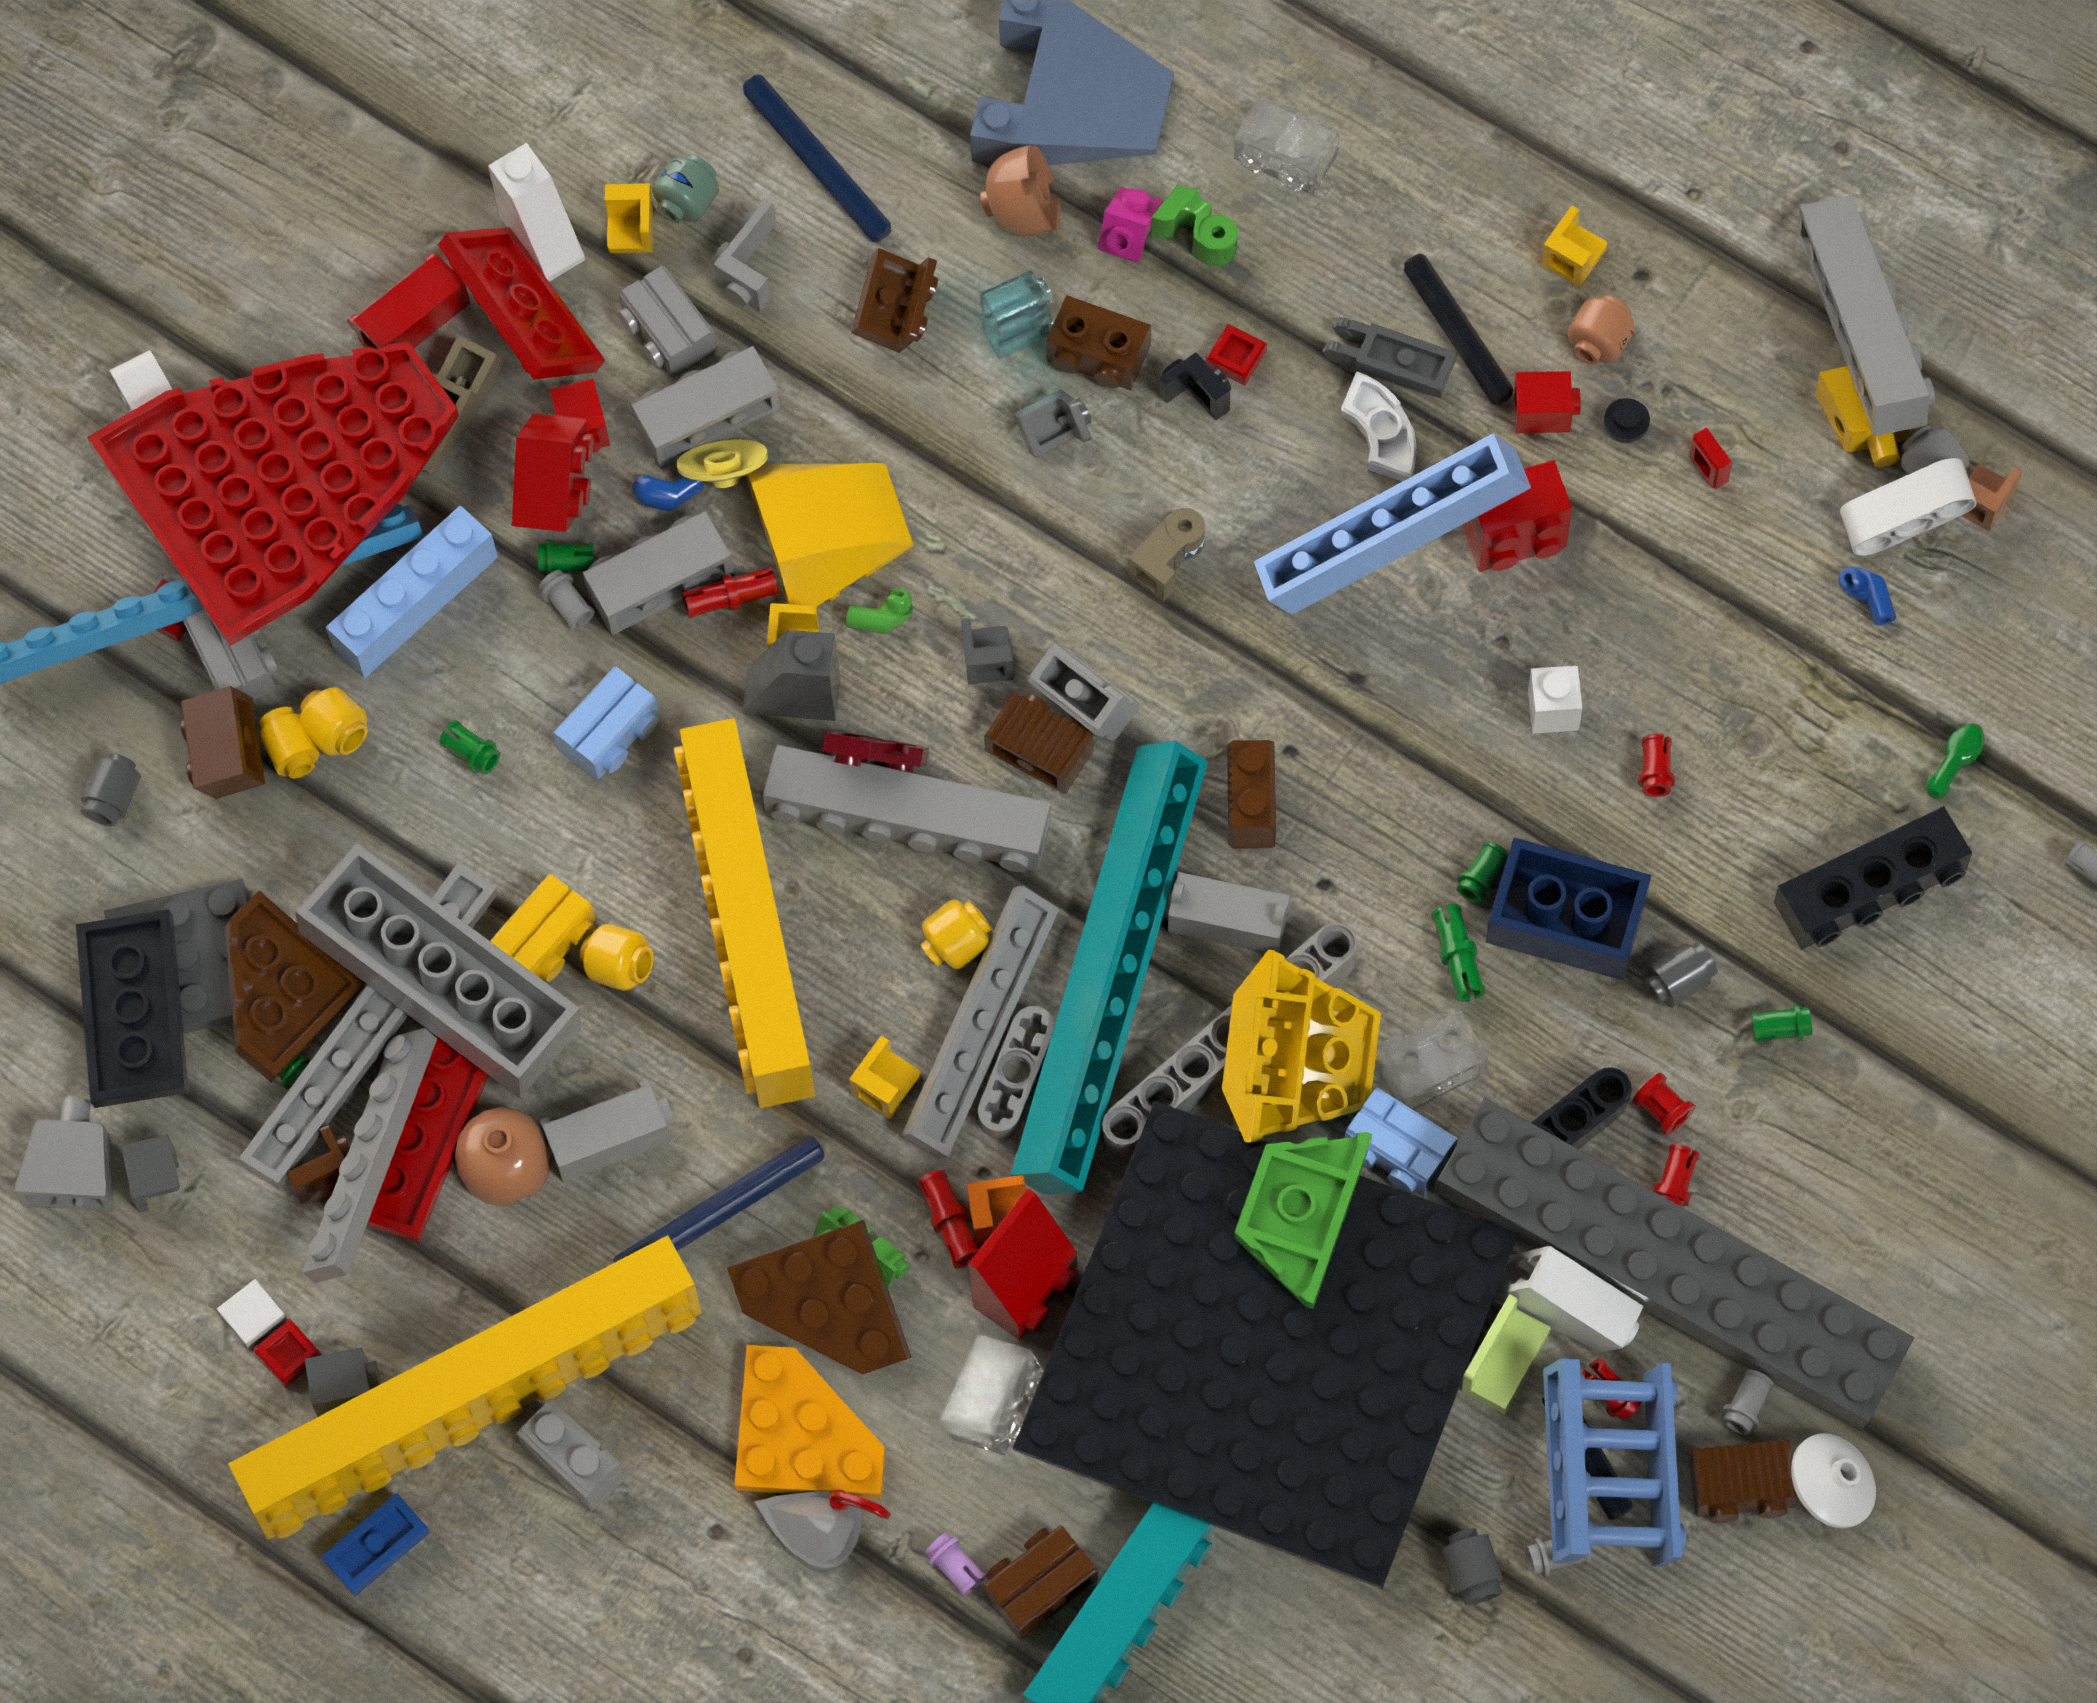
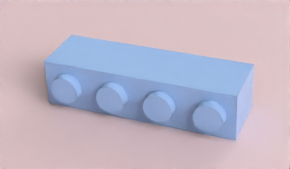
(412, 592)

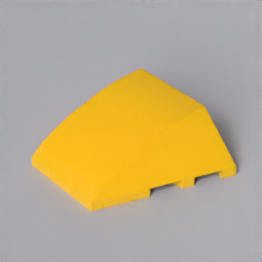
(828, 525)
(1296, 1050)

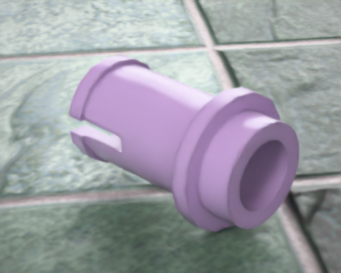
(955, 1563)

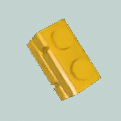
(546, 928)

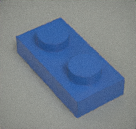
(375, 1544)

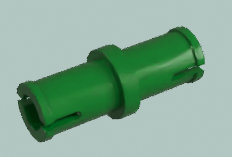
(1458, 952)

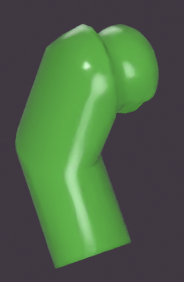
(884, 618)

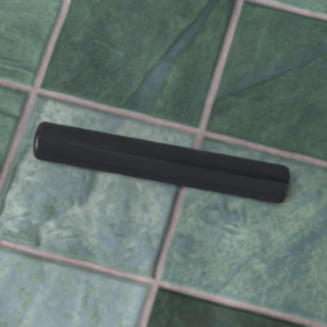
(1458, 329)

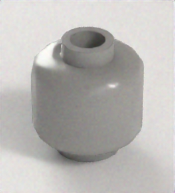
(1931, 446)

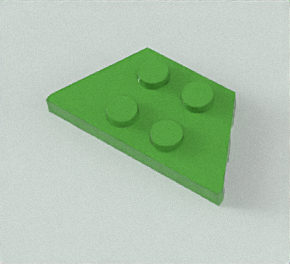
(1300, 1208)

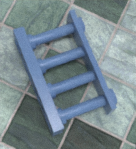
(1571, 1483)

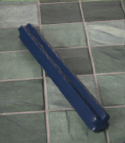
(817, 158)
(736, 1196)

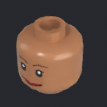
(1601, 330)

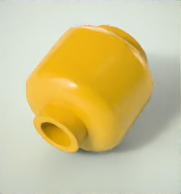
(333, 721)
(955, 934)
(617, 957)

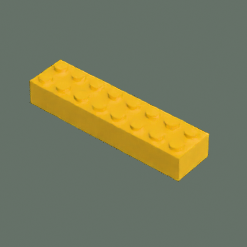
(743, 914)

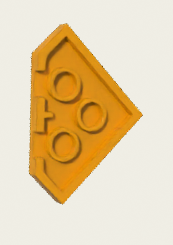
(801, 1432)

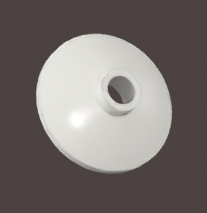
(1833, 1480)

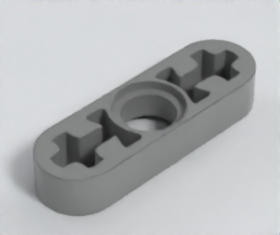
(1016, 1107)

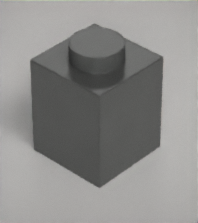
(339, 1378)

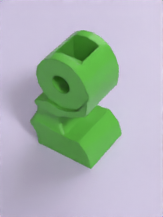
(1213, 235)

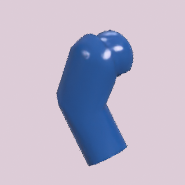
(664, 494)
(1869, 589)

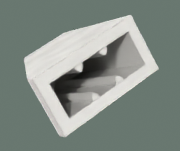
(535, 212)
(1569, 1299)

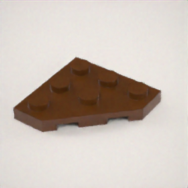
(280, 986)
(826, 1297)

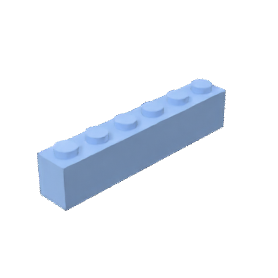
(1392, 524)

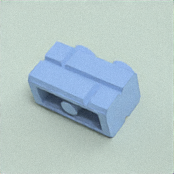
(607, 724)
(1402, 1142)

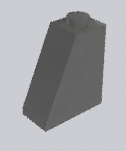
(795, 678)

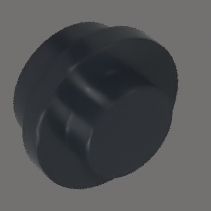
(1626, 420)

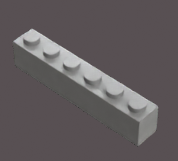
(1865, 315)
(907, 809)

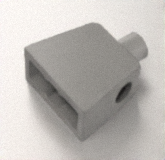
(67, 1162)

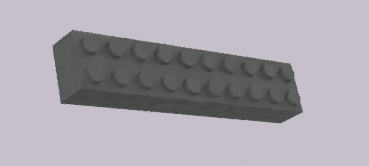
(1675, 1264)

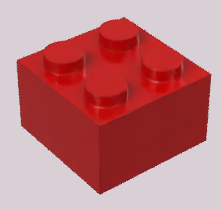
(551, 472)
(1524, 525)

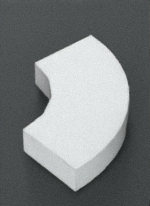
(1384, 425)

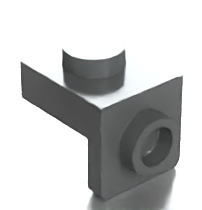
(1053, 422)

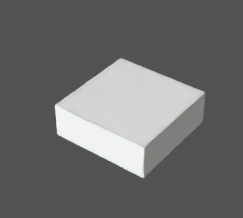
(251, 1313)

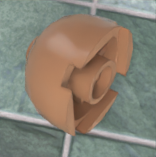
(1020, 193)
(503, 1156)

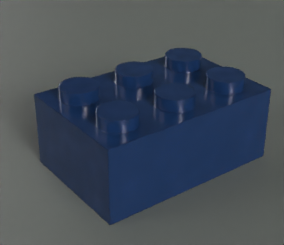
(1568, 908)

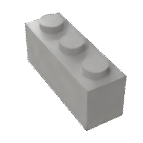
(706, 405)
(656, 571)

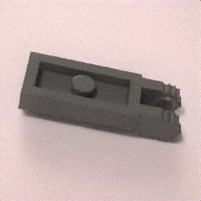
(1392, 356)

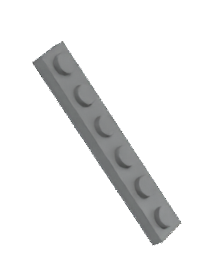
(980, 1022)
(369, 1156)

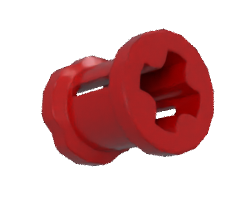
(1663, 1104)

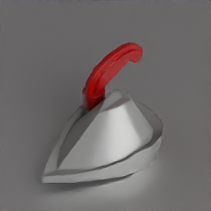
(818, 1525)

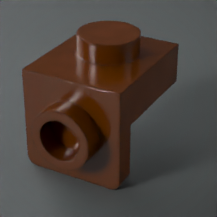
(318, 1177)

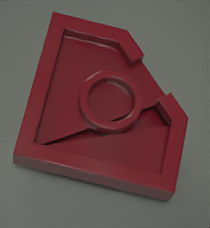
(856, 748)

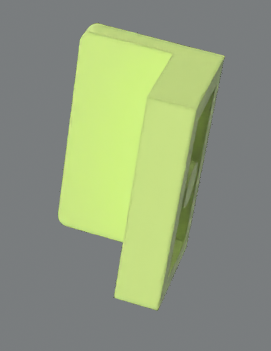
(1504, 1357)

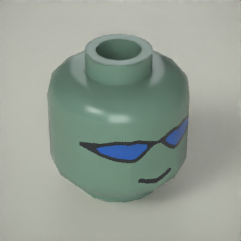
(685, 189)

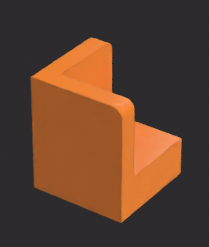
(991, 1203)

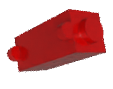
(413, 306)

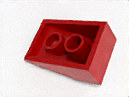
(1022, 1267)

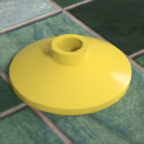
(722, 461)

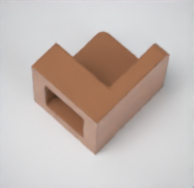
(1991, 494)

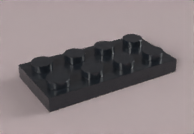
(131, 1008)

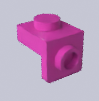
(1127, 223)

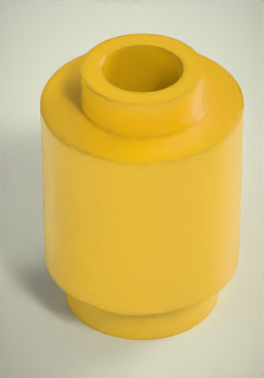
(287, 743)

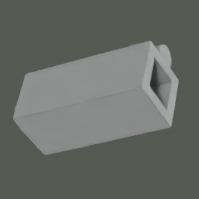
(1227, 913)
(608, 1132)

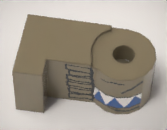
(1165, 549)

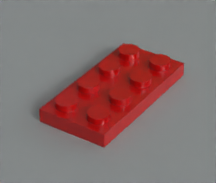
(521, 303)

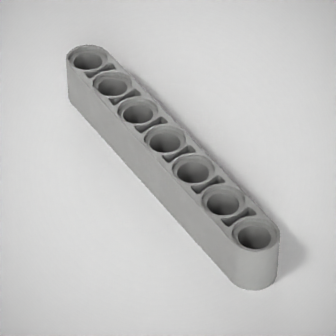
(1209, 1053)

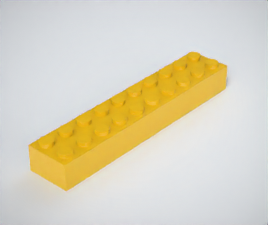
(467, 1389)

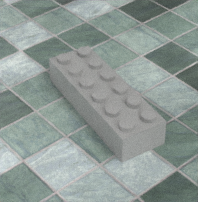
(438, 970)

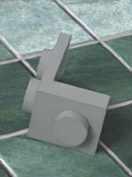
(737, 279)

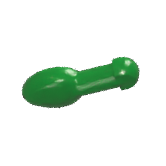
(1961, 750)

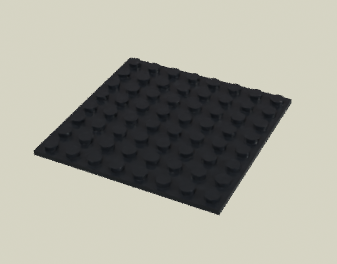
(1233, 1399)

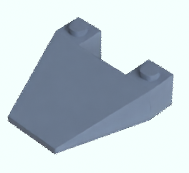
(1085, 94)

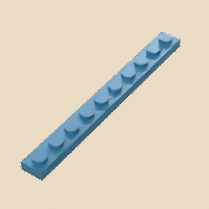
(167, 606)

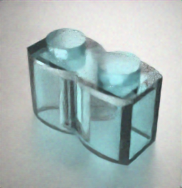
(1016, 313)

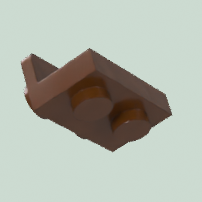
(894, 300)

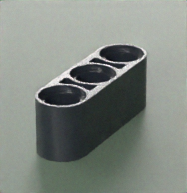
(1588, 1107)

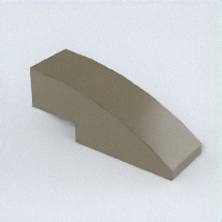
(467, 380)

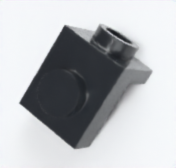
(1206, 385)

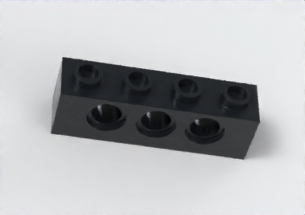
(1929, 837)

